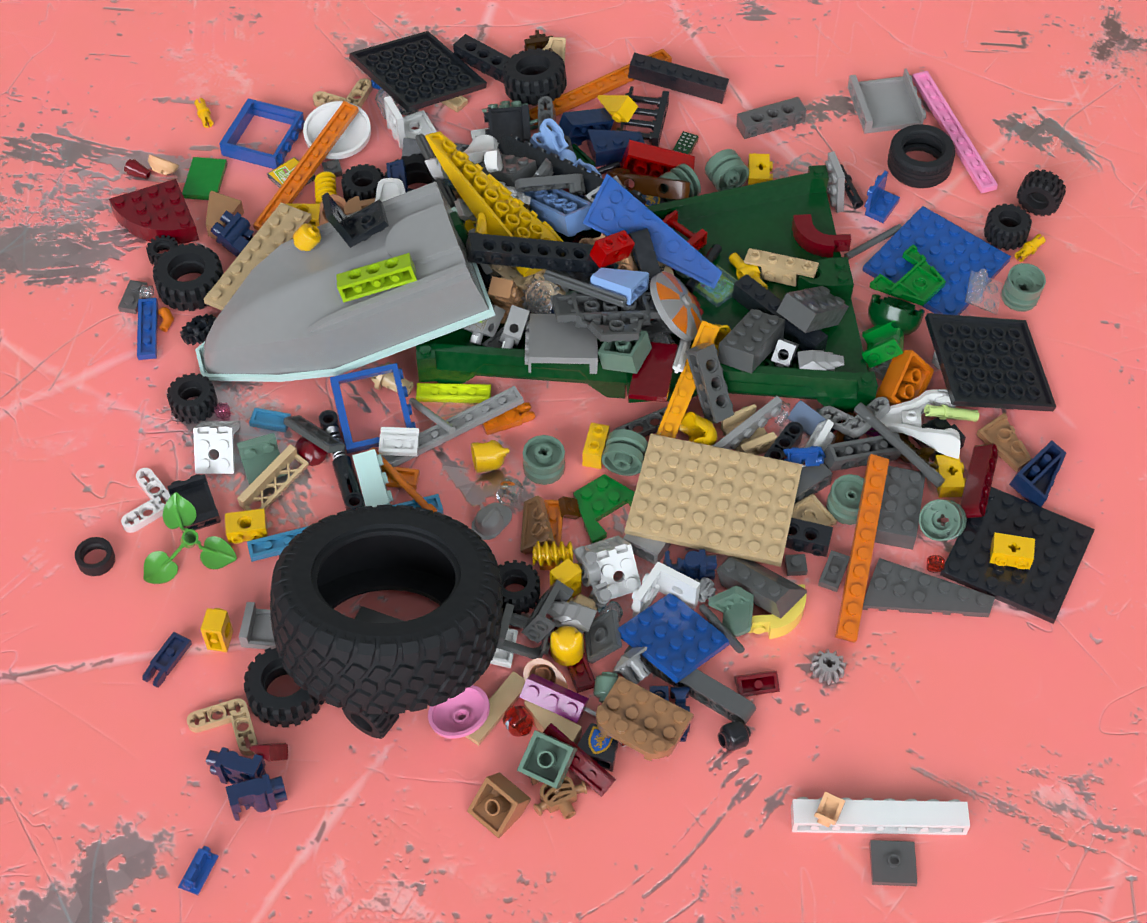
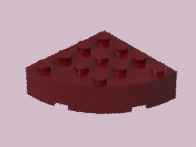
(155, 213)

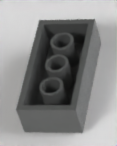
(513, 169)
(812, 308)
(751, 341)
(900, 508)

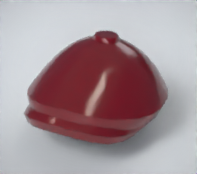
(310, 452)

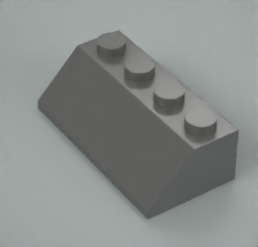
(769, 588)

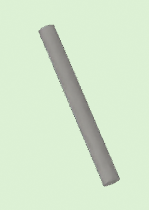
(431, 415)

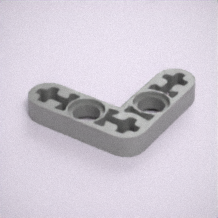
(855, 426)

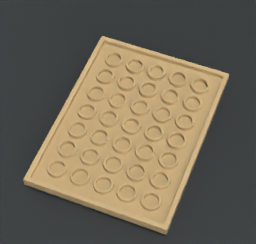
(714, 499)

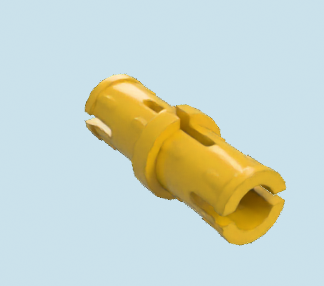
(203, 112)
(1029, 247)

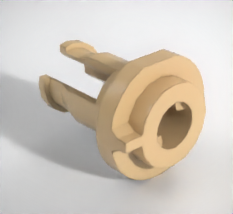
(388, 381)

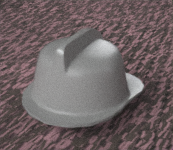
(491, 520)

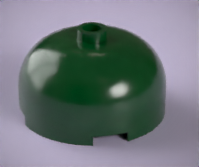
(890, 309)

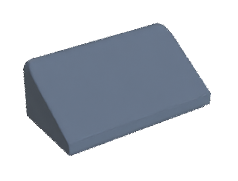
(806, 417)

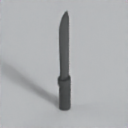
(737, 646)

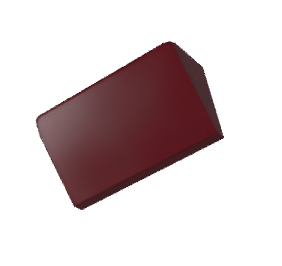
(757, 683)
(271, 752)

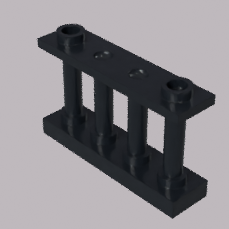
(658, 114)

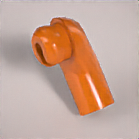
(167, 318)

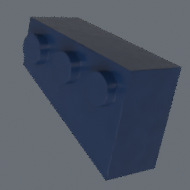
(577, 122)
(609, 145)
(1038, 475)

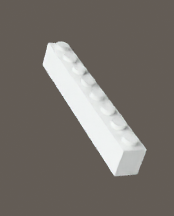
(885, 817)

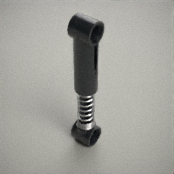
(342, 463)

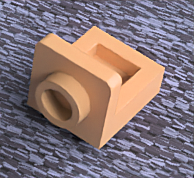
(829, 809)

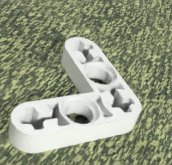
(153, 504)

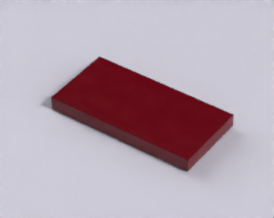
(655, 374)

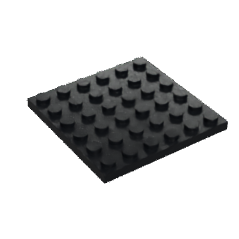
(417, 71)
(989, 362)
(1057, 555)

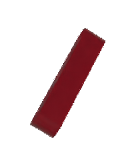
(979, 480)

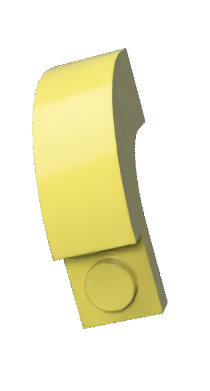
(779, 627)

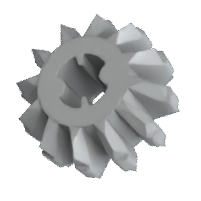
(828, 667)

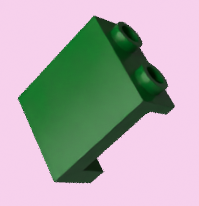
(882, 344)

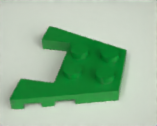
(917, 284)
(599, 500)

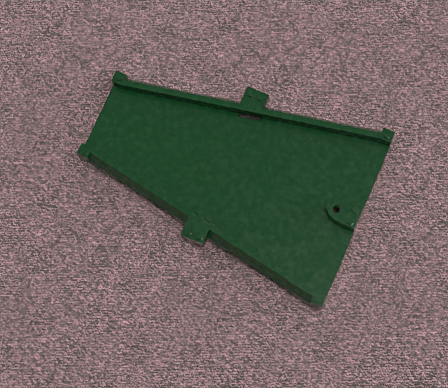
(737, 220)

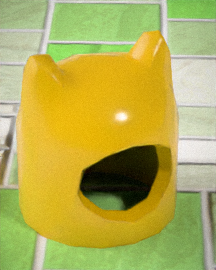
(488, 456)
(566, 645)

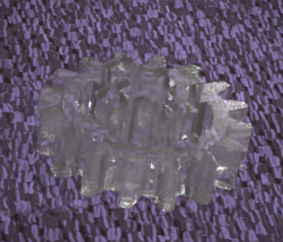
(537, 289)

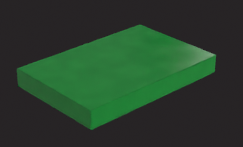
(203, 177)

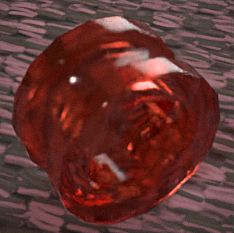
(935, 563)

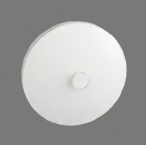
(350, 142)

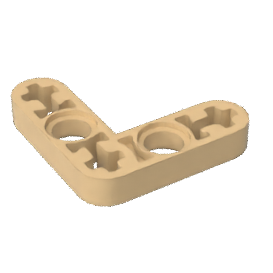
(321, 97)
(234, 717)

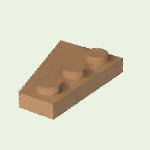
(1007, 443)

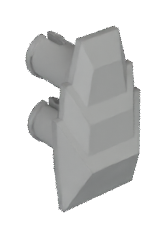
(819, 360)
(572, 614)
(631, 665)

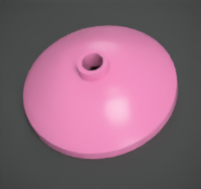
(460, 714)

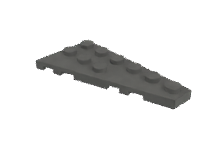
(916, 592)

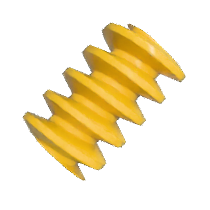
(324, 183)
(552, 553)

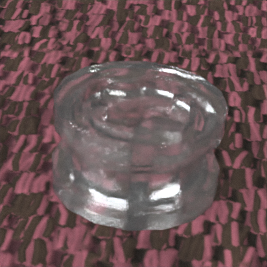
(146, 292)

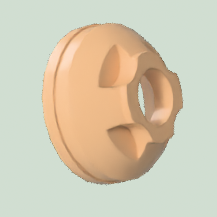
(161, 165)

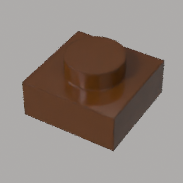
(569, 507)

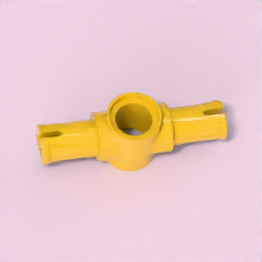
(743, 268)

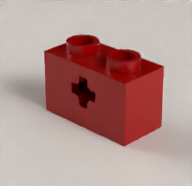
(612, 249)

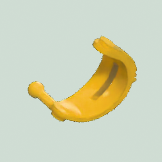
(481, 225)

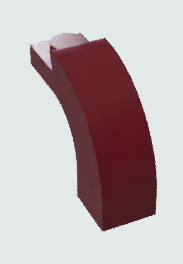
(816, 242)

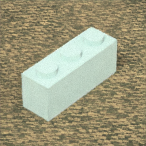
(372, 479)

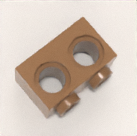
(503, 292)

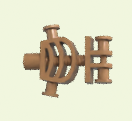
(560, 798)

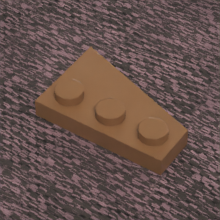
(535, 525)

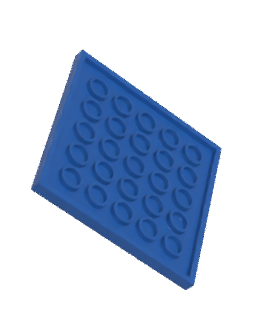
(947, 249)

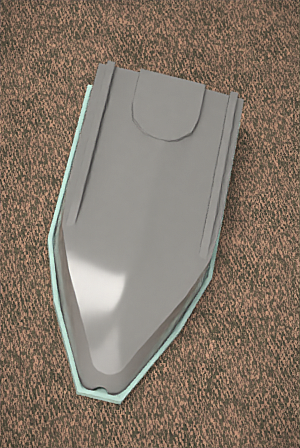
(295, 326)

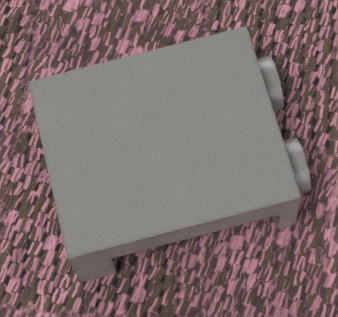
(256, 628)

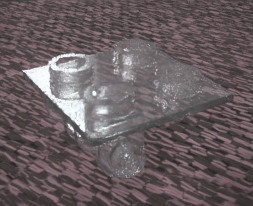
(984, 291)

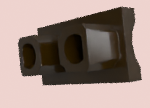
(536, 41)

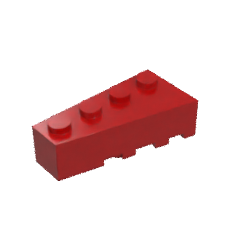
(652, 160)

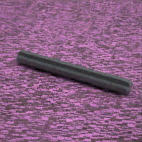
(585, 288)

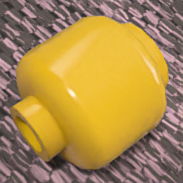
(306, 237)

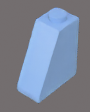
(623, 282)

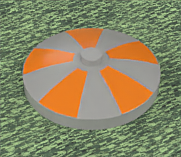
(675, 305)

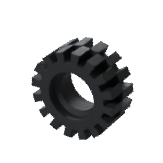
(159, 245)

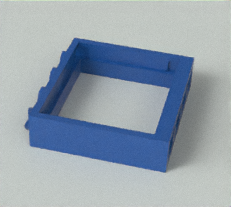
(242, 120)
(402, 393)

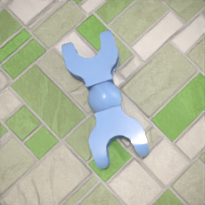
(554, 142)

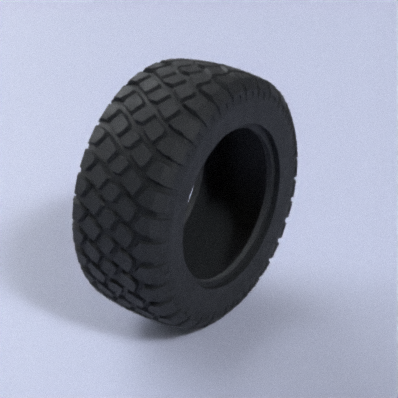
(386, 663)

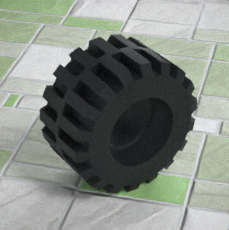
(361, 182)
(1041, 192)
(1007, 226)
(188, 387)
(524, 575)
(372, 724)

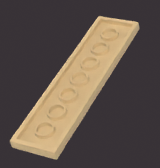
(274, 232)

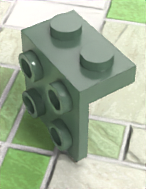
(736, 609)

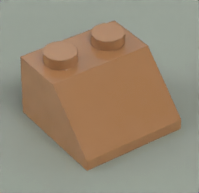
(498, 804)

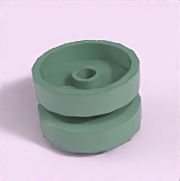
(726, 170)
(624, 452)
(543, 459)
(845, 498)

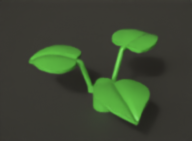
(181, 513)

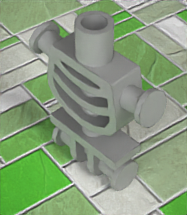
(592, 576)

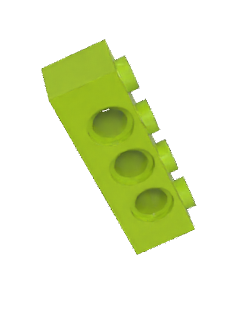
(376, 277)

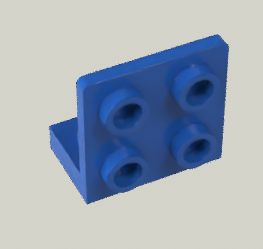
(880, 202)

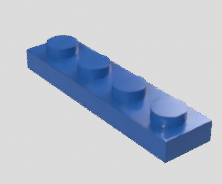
(147, 329)

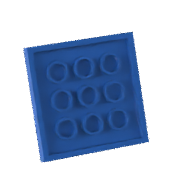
(674, 637)

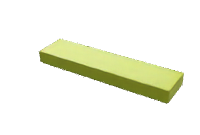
(453, 392)

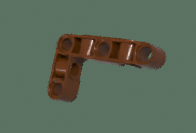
(652, 185)

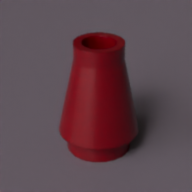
(136, 169)

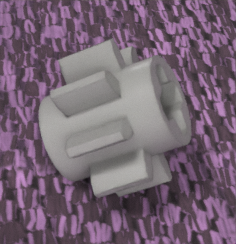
(706, 589)

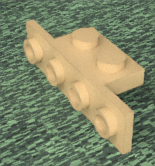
(780, 267)

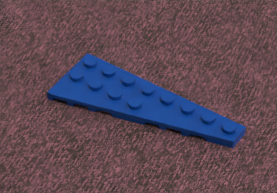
(619, 210)

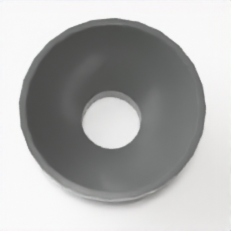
(545, 169)

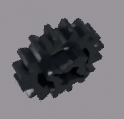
(197, 329)

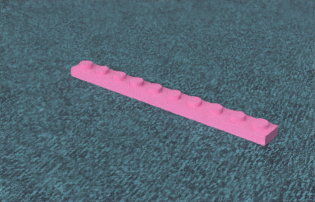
(952, 127)

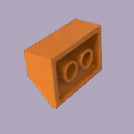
(905, 378)

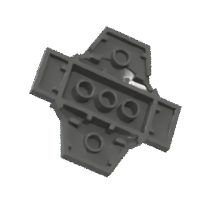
(605, 319)

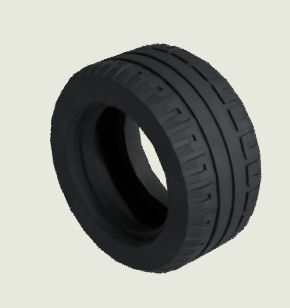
(920, 173)

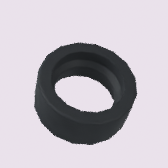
(92, 544)

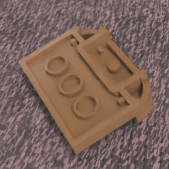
(642, 720)

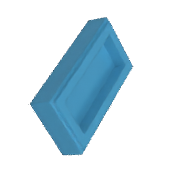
(268, 420)

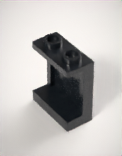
(508, 121)
(199, 495)

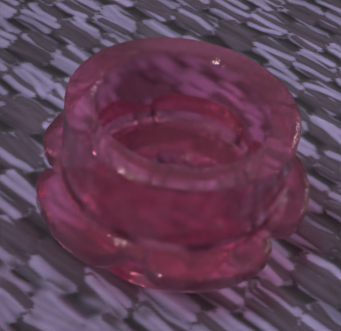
(222, 410)

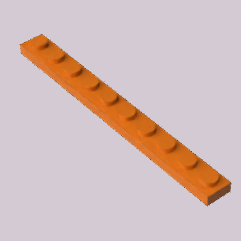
(596, 87)
(310, 161)
(862, 549)

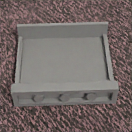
(886, 103)
(559, 343)

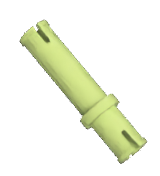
(944, 412)

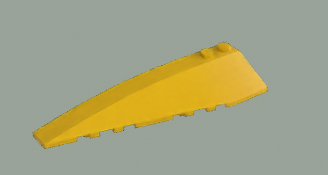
(488, 196)

